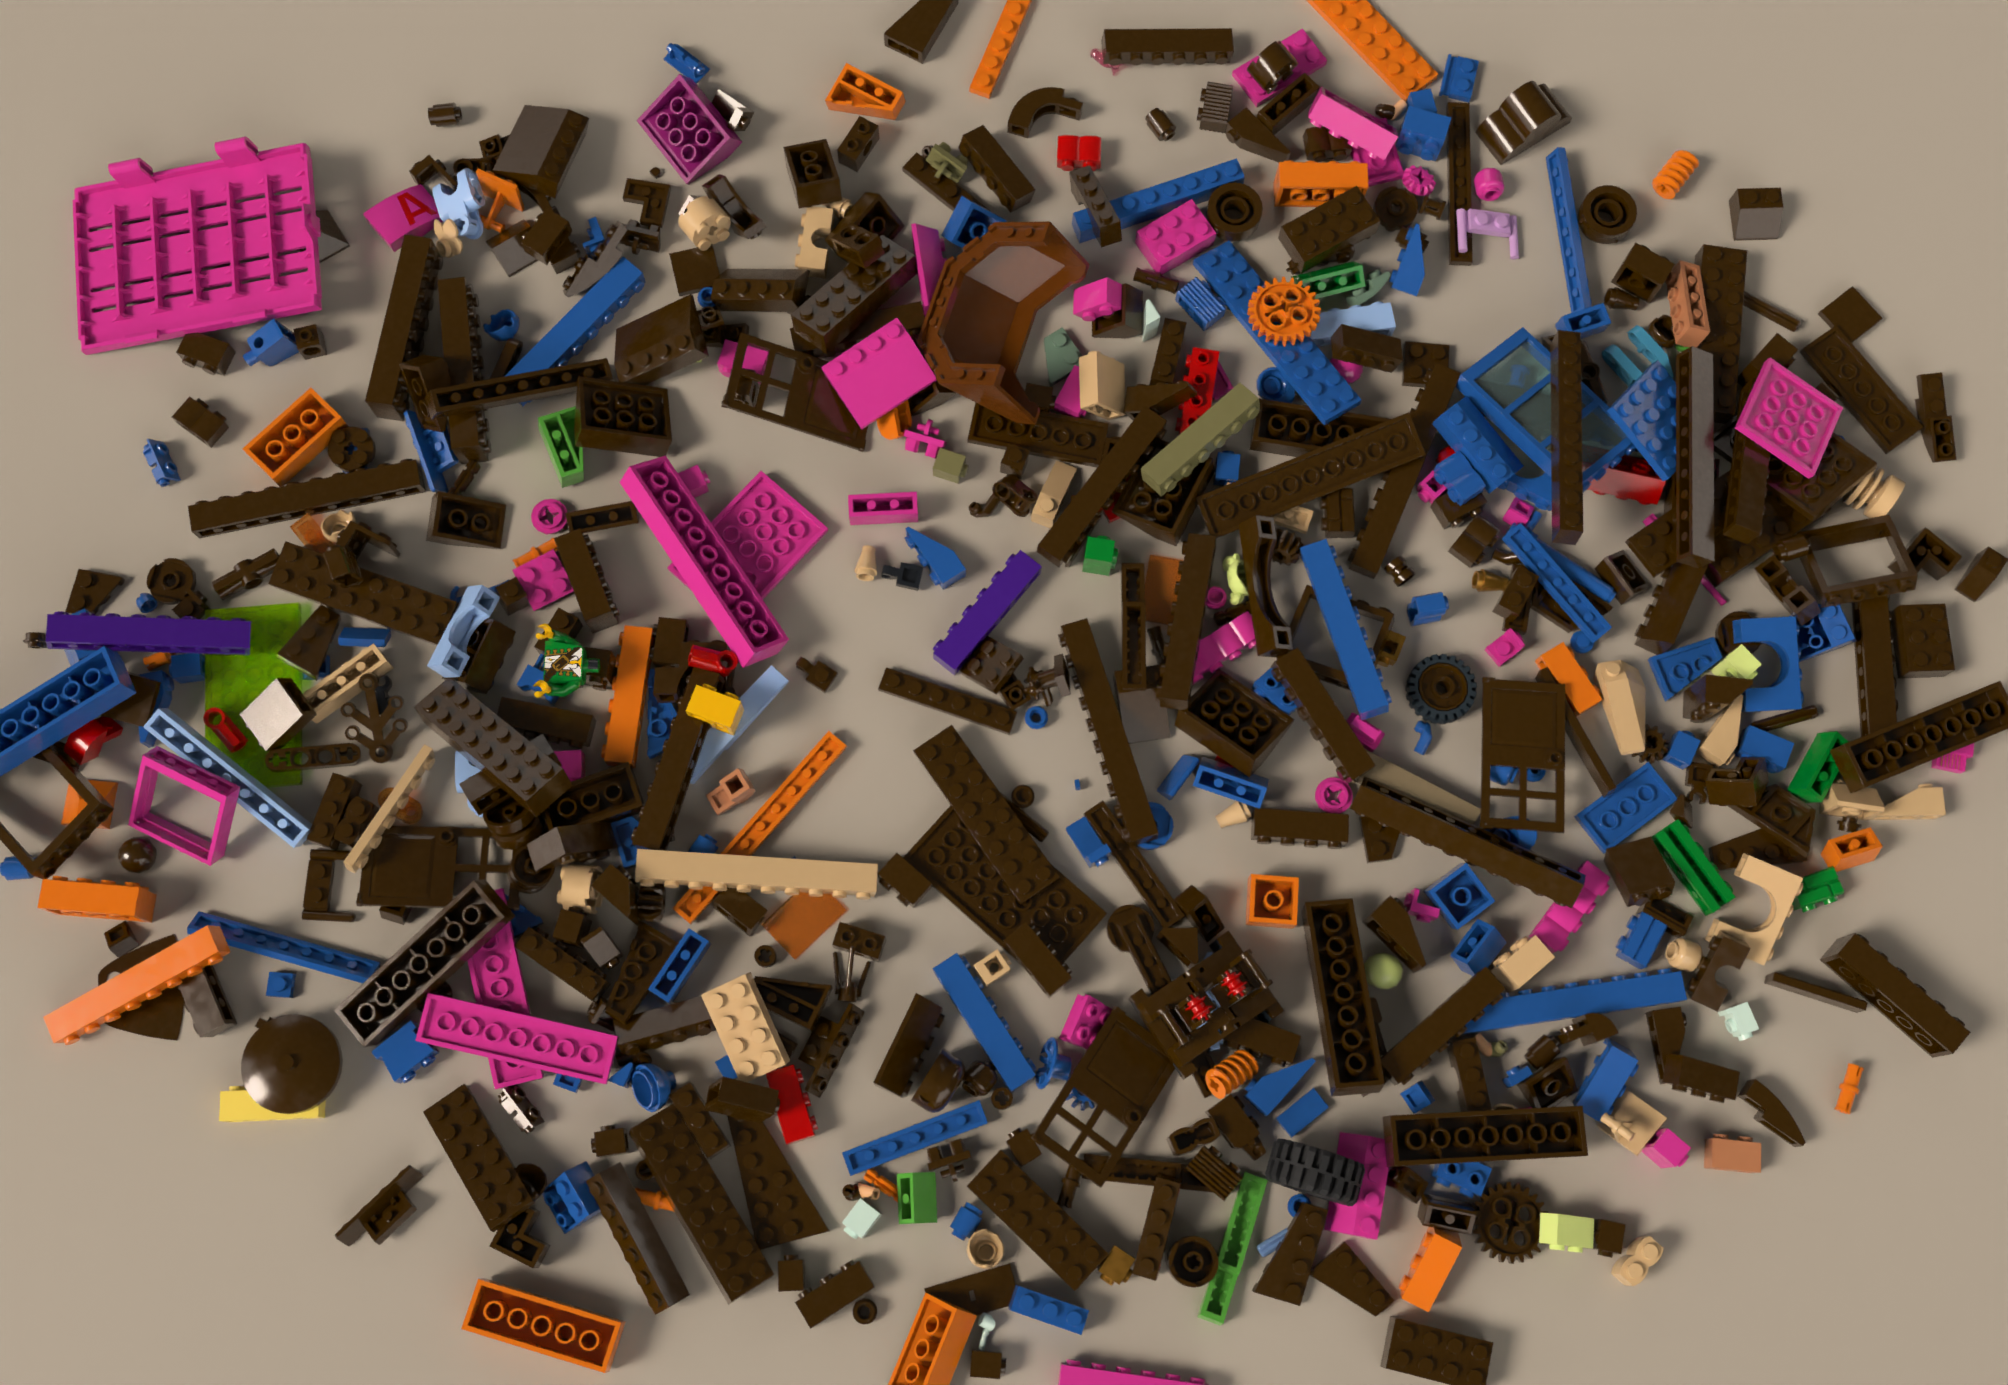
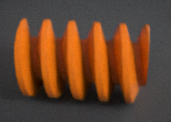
(1674, 174)
(1231, 1073)

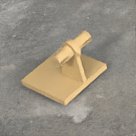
(1632, 1122)

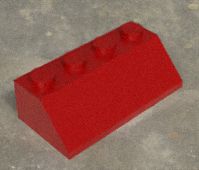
(1630, 480)

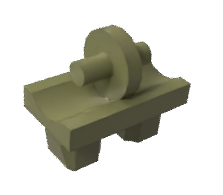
(946, 163)

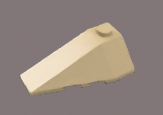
(1623, 703)

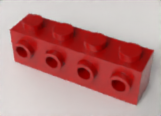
(1201, 376)

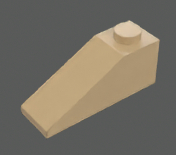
(1053, 494)
(1722, 737)
(1921, 803)

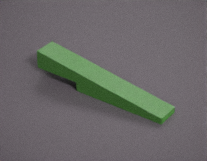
(1233, 1249)

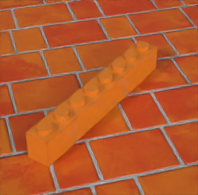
(137, 984)

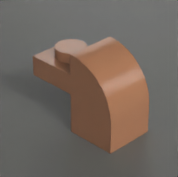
(734, 789)

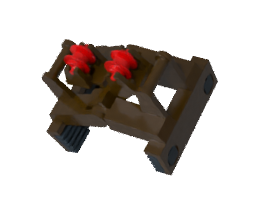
(1236, 975)

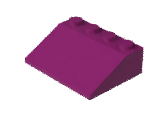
(688, 129)

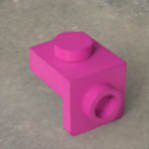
(1422, 912)

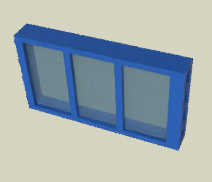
(1515, 394)

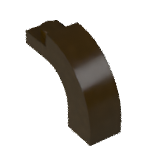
(1040, 103)

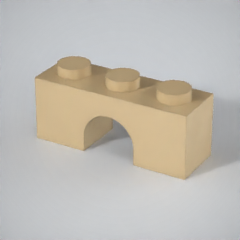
(817, 224)

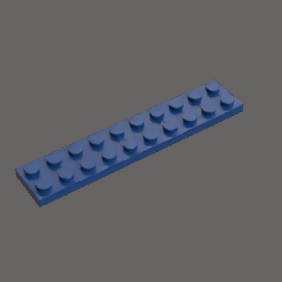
(1300, 364)

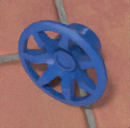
(1055, 1064)

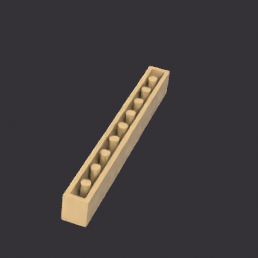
(756, 872)

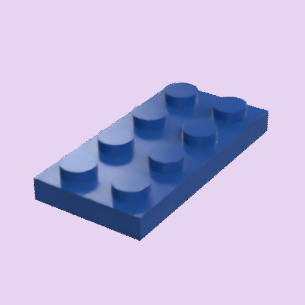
(1627, 808)

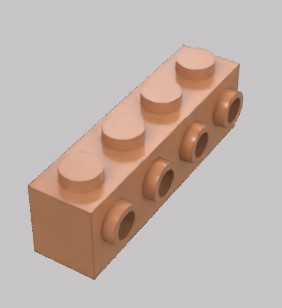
(1687, 304)

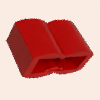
(1078, 152)

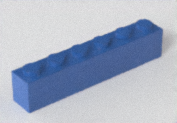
(984, 1023)

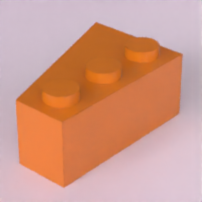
(1430, 1267)

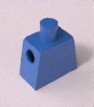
(271, 344)

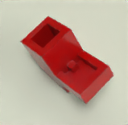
(87, 741)

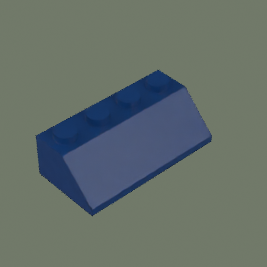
(1477, 440)

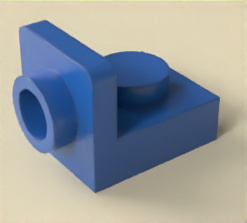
(596, 236)

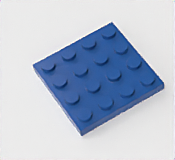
(1649, 418)

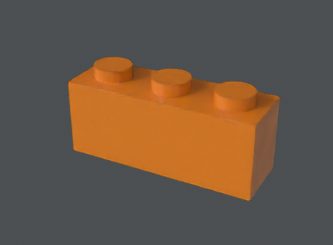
(1565, 670)

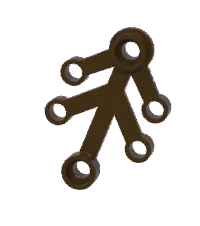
(375, 721)

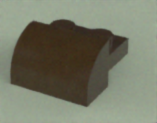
(1589, 1028)

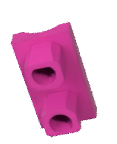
(913, 439)

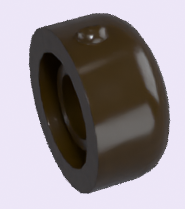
(1236, 197)
(1613, 202)
(940, 1083)

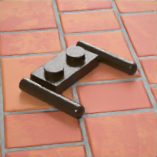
(319, 887)

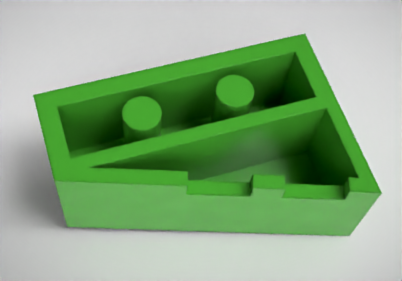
(559, 439)

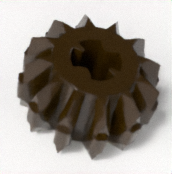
(1286, 548)
(1657, 746)
(652, 902)

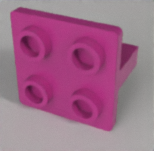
(1084, 1021)

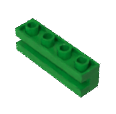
(1692, 867)

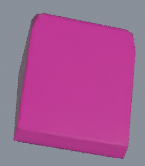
(1518, 512)

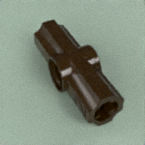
(1588, 366)
(246, 574)

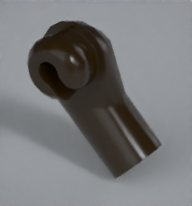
(983, 510)
(1504, 557)
(638, 1059)

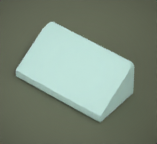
(1150, 321)

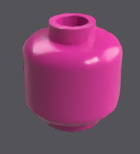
(1489, 184)

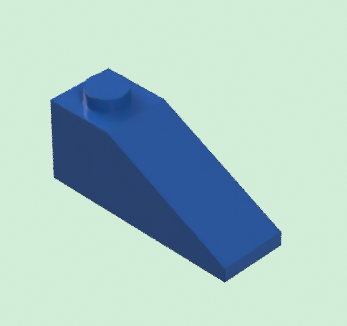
(163, 701)
(1272, 1088)

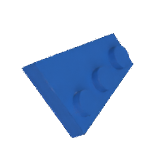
(1682, 665)

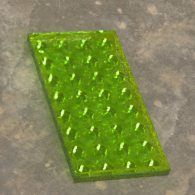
(238, 680)

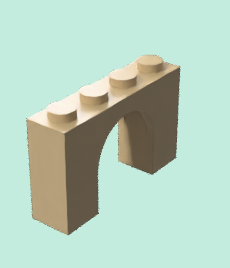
(1781, 889)

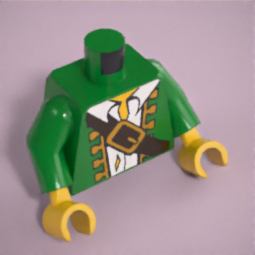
(563, 664)

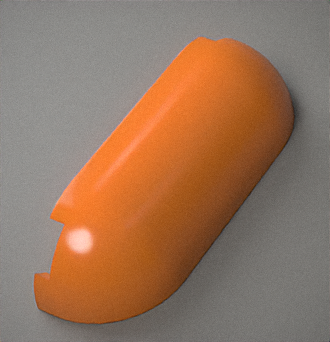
(895, 422)

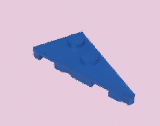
(659, 721)

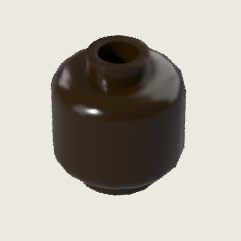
(979, 1078)

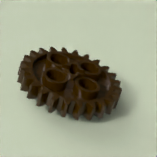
(1487, 1216)

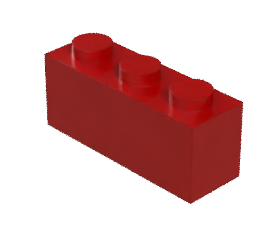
(794, 1104)

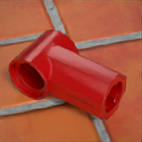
(710, 660)
(226, 730)

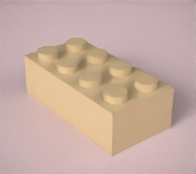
(745, 1028)

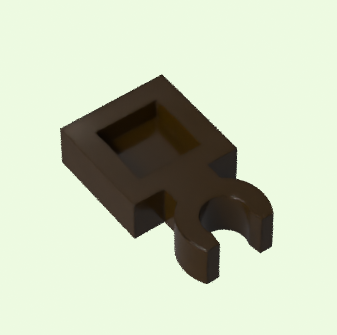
(1695, 778)

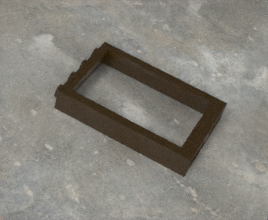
(77, 830)

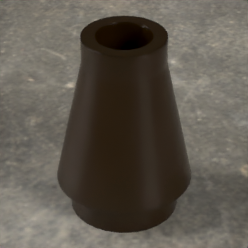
(1620, 299)

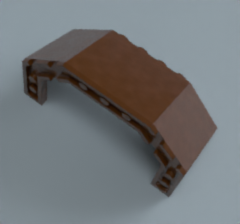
(988, 309)

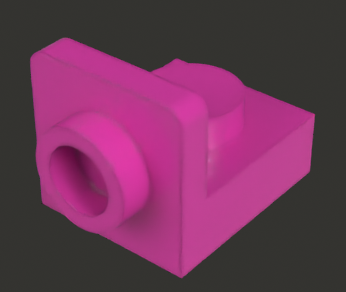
(1505, 647)

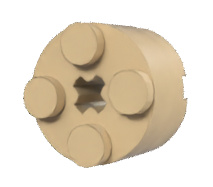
(705, 222)
(577, 888)

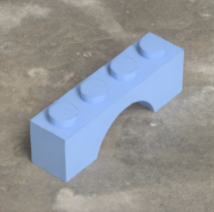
(451, 652)

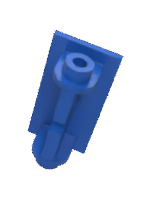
(685, 62)
(158, 453)

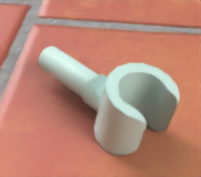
(988, 1323)

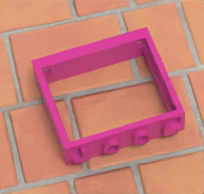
(196, 778)

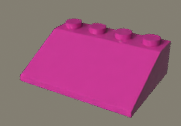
(879, 373)

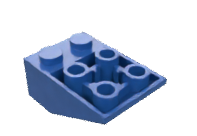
(1824, 633)

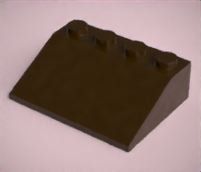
(542, 148)
(659, 343)
(622, 417)
(1164, 515)
(1233, 722)

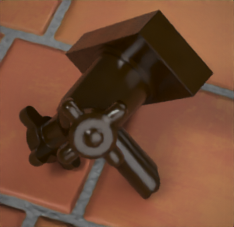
(1042, 680)

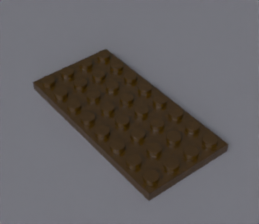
(969, 881)

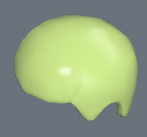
(1383, 971)

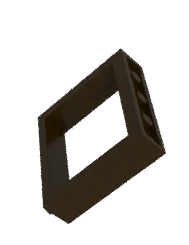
(1863, 589)
(1328, 673)

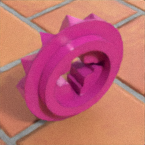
(1413, 184)
(539, 513)
(1334, 785)

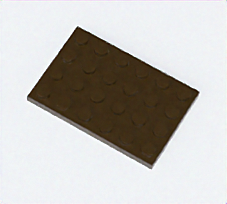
(1836, 475)

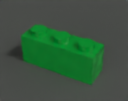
(1333, 279)
(1817, 768)

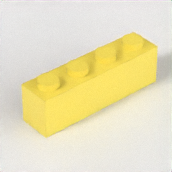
(239, 1106)

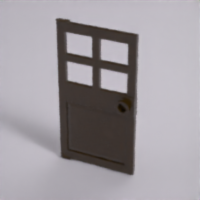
(811, 400)
(1523, 731)
(419, 867)
(1120, 1075)

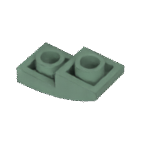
(1373, 284)

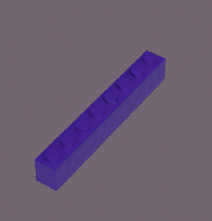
(148, 634)

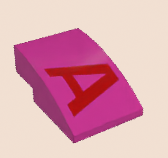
(403, 213)

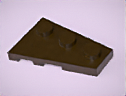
(310, 643)
(1351, 1278)

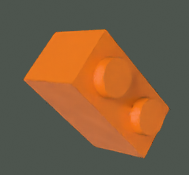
(1851, 849)

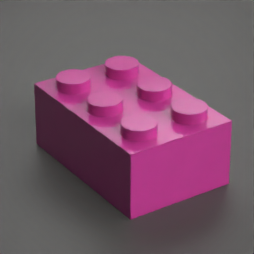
(1175, 237)

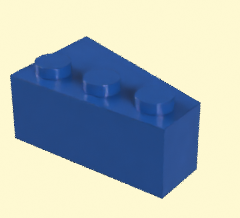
(1606, 1080)

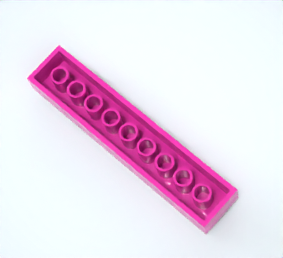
(704, 561)

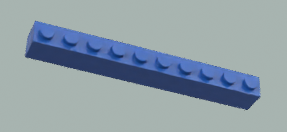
(1580, 1000)

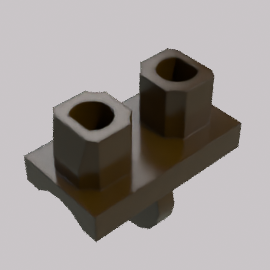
(641, 238)
(937, 1161)

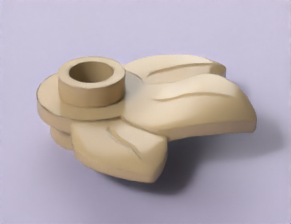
(448, 242)

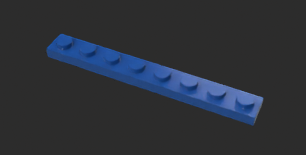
(1568, 230)
(288, 948)

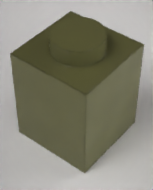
(950, 466)

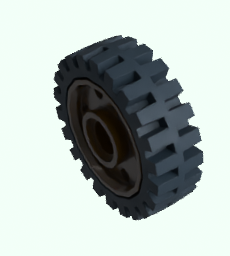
(1453, 677)

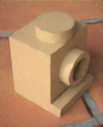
(983, 965)

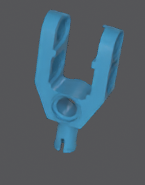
(1624, 366)

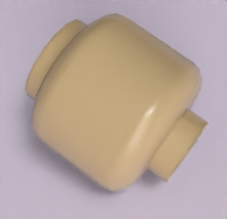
(1684, 954)

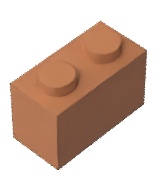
(1732, 1155)

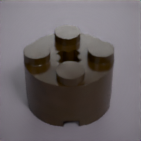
(1273, 65)
(1204, 1254)

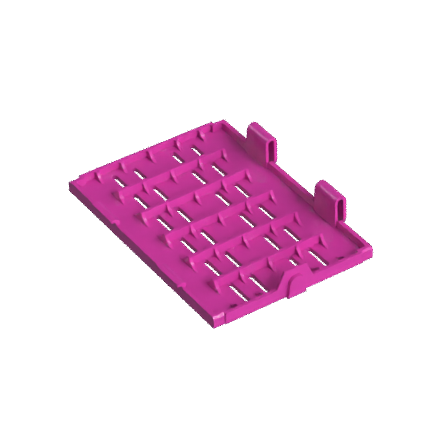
(141, 196)

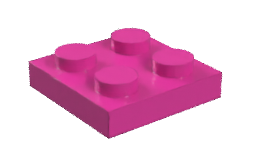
(543, 579)

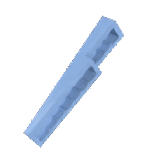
(753, 702)

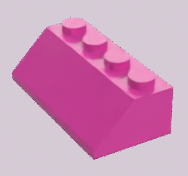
(1352, 123)
(929, 260)
(1364, 1216)

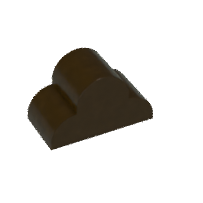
(1522, 121)

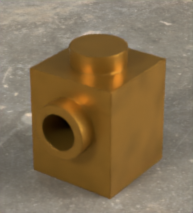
(1116, 1266)

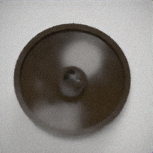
(291, 1064)

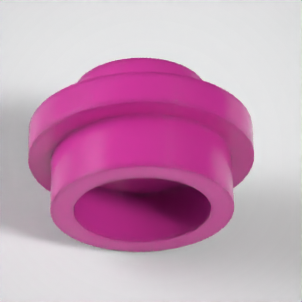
(1216, 597)

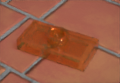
(311, 534)

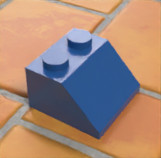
(968, 222)

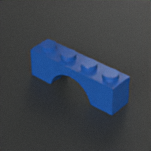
(1535, 490)

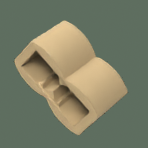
(1634, 1265)

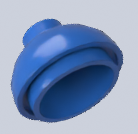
(652, 1086)

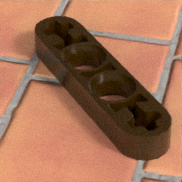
(313, 757)

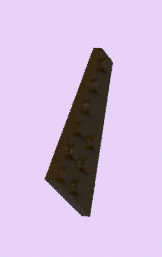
(773, 1193)

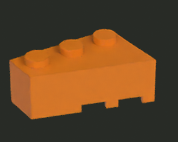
(864, 95)

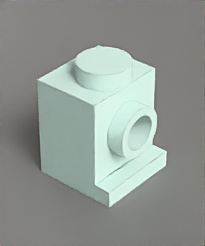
(1739, 1021)

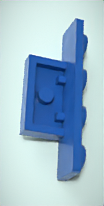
(433, 450)

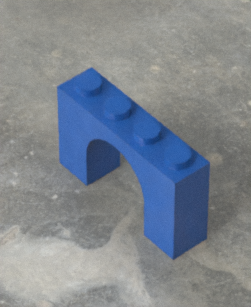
(1782, 636)

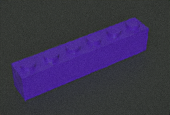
(987, 612)

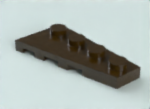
(1756, 844)

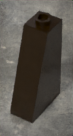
(919, 28)

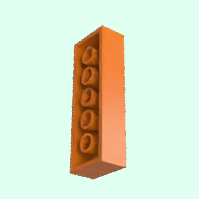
(543, 1325)

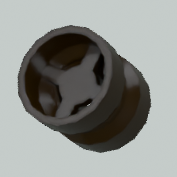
(1399, 571)

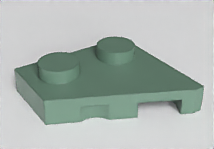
(1060, 356)

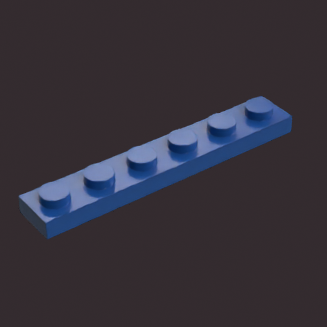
(1556, 583)
(914, 1138)

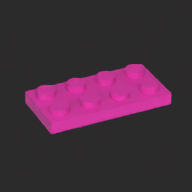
(1307, 55)

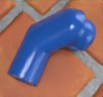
(1425, 737)

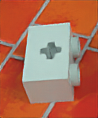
(860, 1219)

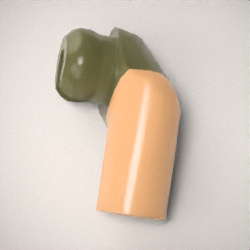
(1491, 1049)

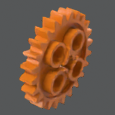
(1284, 311)

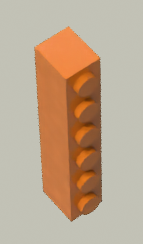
(629, 696)

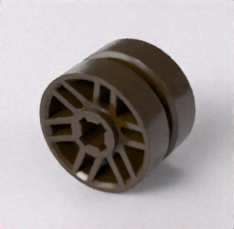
(527, 880)

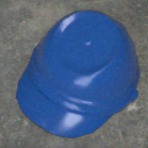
(1274, 386)

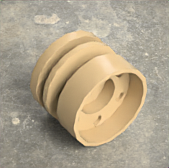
(1874, 492)

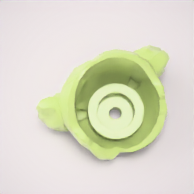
(1236, 575)

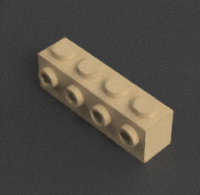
(344, 682)

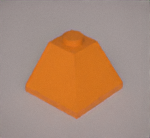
(75, 803)

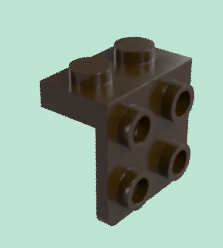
(356, 537)

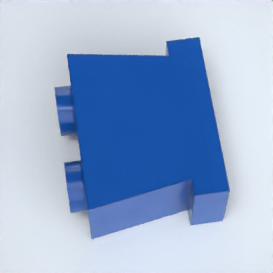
(404, 1054)

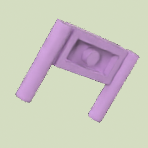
(1487, 223)

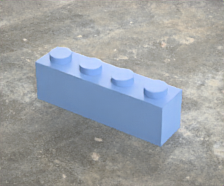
(1374, 317)

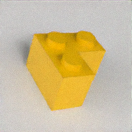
(719, 710)

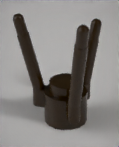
(848, 990)

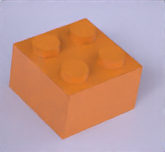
(1272, 901)

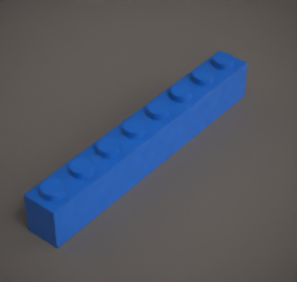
(1163, 198)
(583, 320)
(1344, 629)

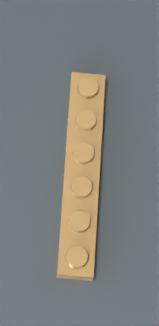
(386, 815)

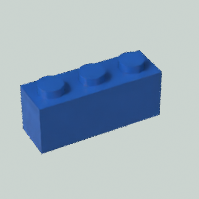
(1231, 782)
(679, 966)
(1048, 1309)

